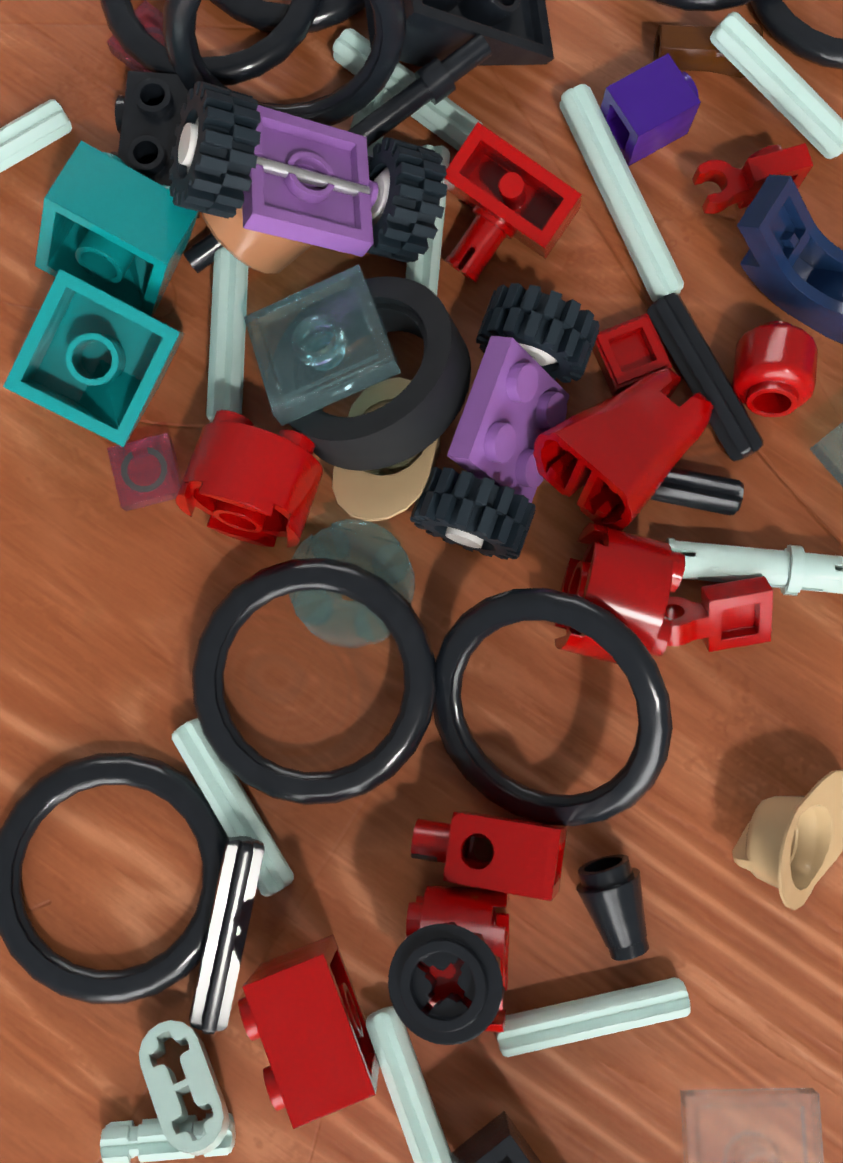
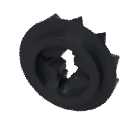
(412, 987)

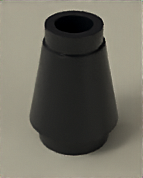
(615, 903)

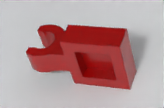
(743, 184)
(726, 617)

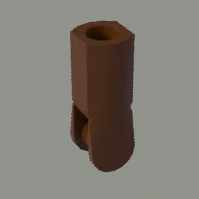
(693, 50)

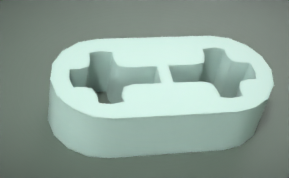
(167, 1093)

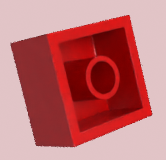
(310, 1032)

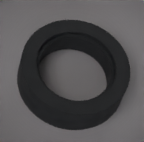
(422, 408)

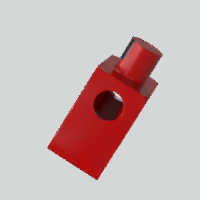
(524, 859)

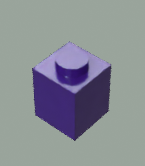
(650, 108)

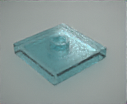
(321, 345)

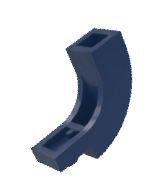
(793, 258)

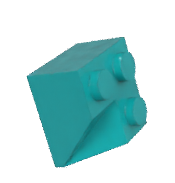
(113, 228)
(93, 358)

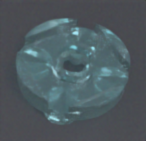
(369, 547)

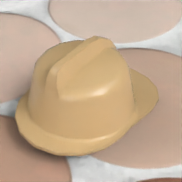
(388, 490)
(795, 839)

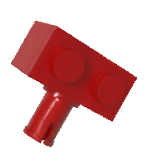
(509, 200)

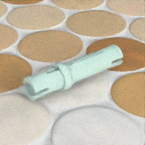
(784, 569)

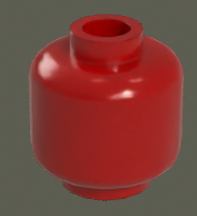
(775, 368)

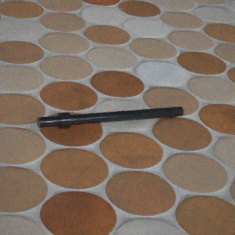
(432, 84)

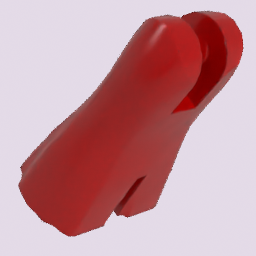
(622, 447)

